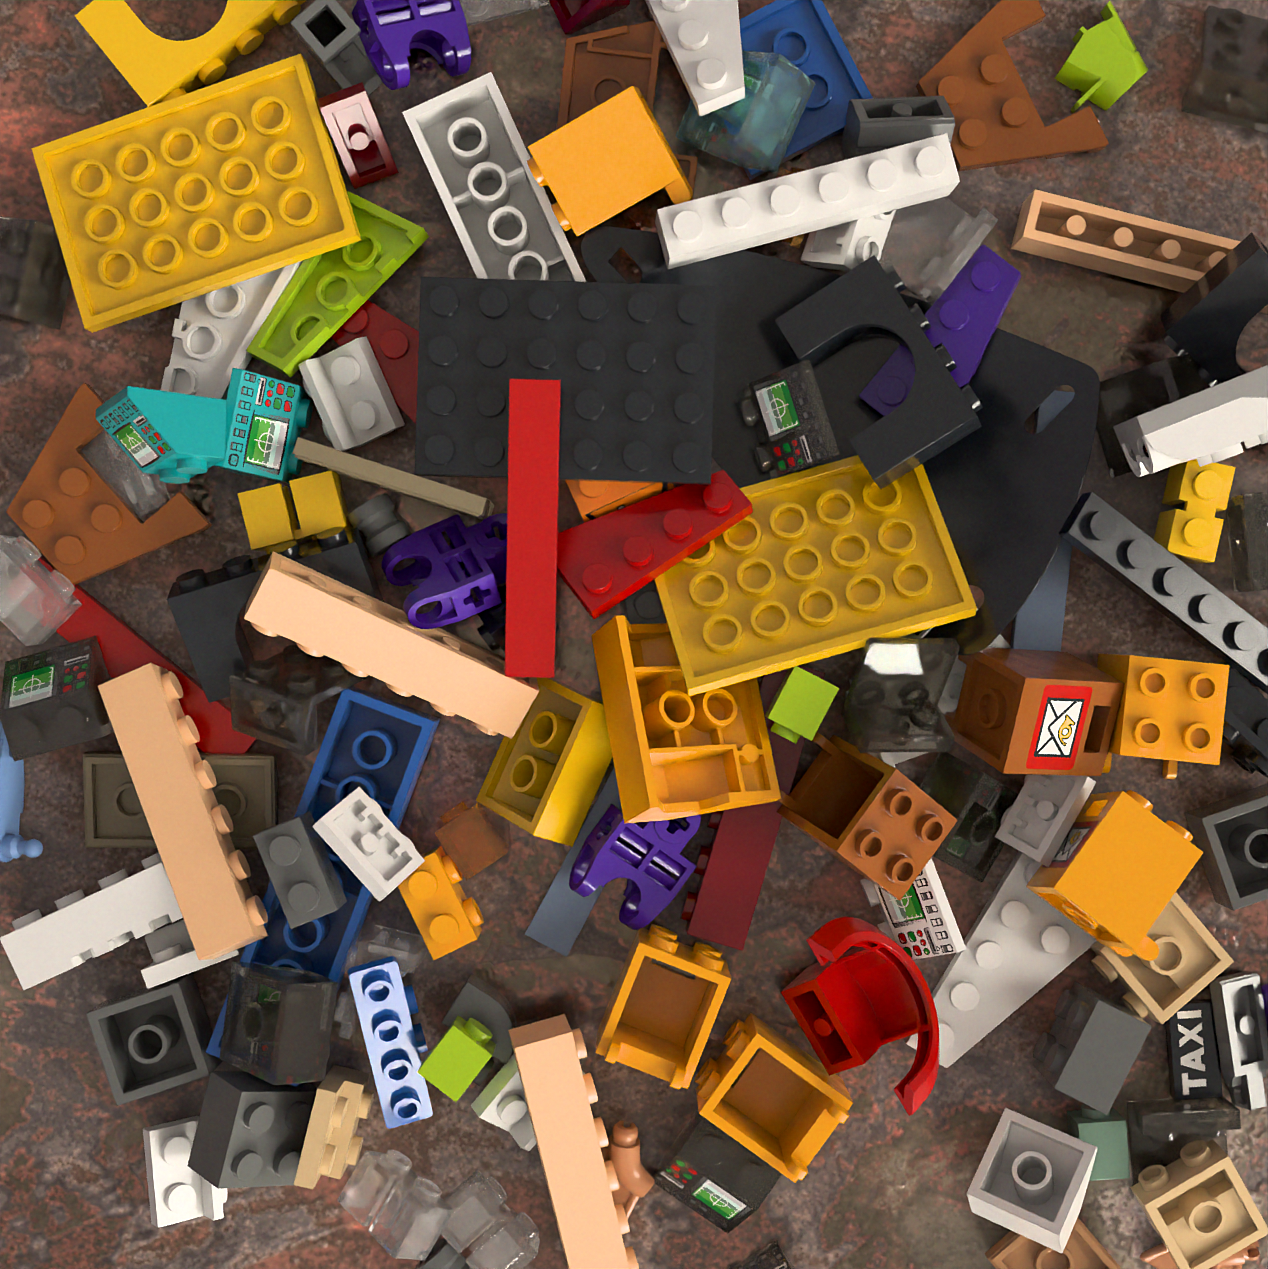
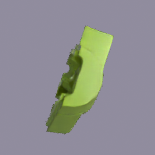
(1102, 62)

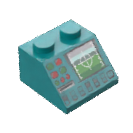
(263, 426)
(166, 431)

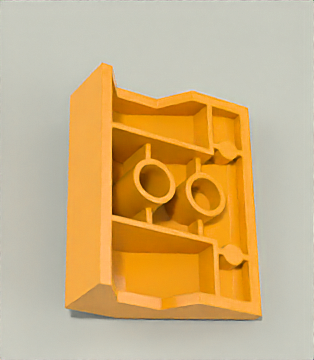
(676, 749)

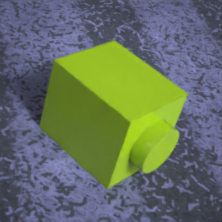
(800, 704)
(458, 1057)

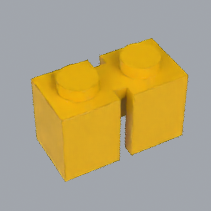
(272, 517)
(1194, 531)

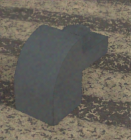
(336, 44)
(491, 1009)

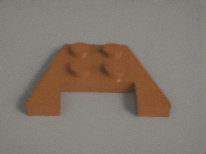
(608, 63)
(990, 103)
(79, 515)

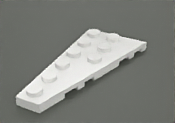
(704, 47)
(218, 330)
(1007, 959)

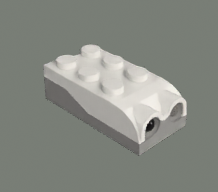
(1199, 426)

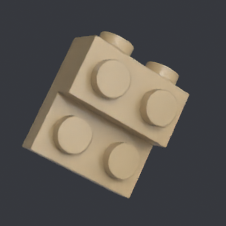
(1185, 964)
(333, 1125)
(1199, 1206)

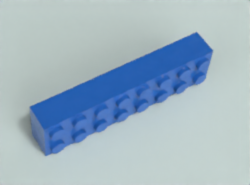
(366, 746)

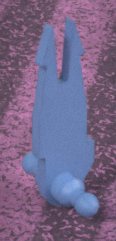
(11, 805)

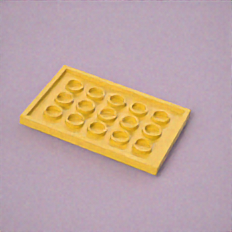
(196, 193)
(813, 575)

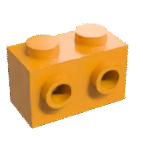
(440, 905)

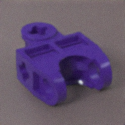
(411, 24)
(449, 572)
(648, 884)

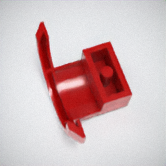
(865, 1000)

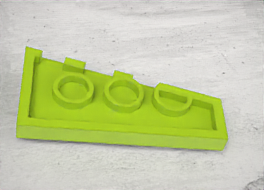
(334, 287)

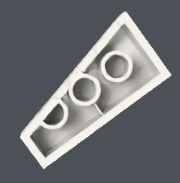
(91, 924)

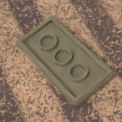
(393, 479)
(116, 818)

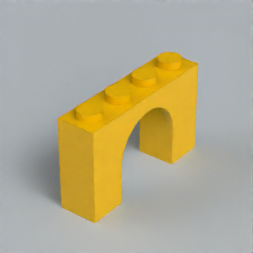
(170, 68)

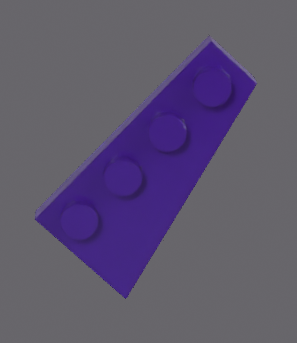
(959, 320)

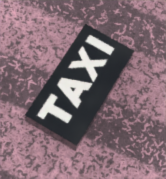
(1193, 1052)

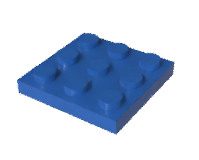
(812, 43)

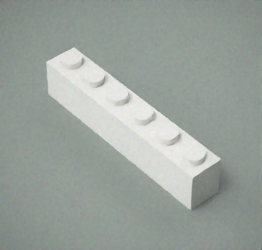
(806, 201)

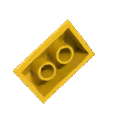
(551, 764)

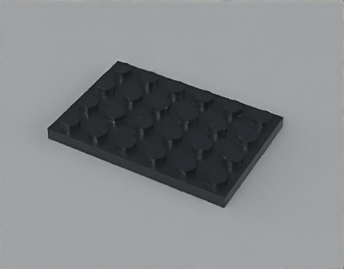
(628, 363)

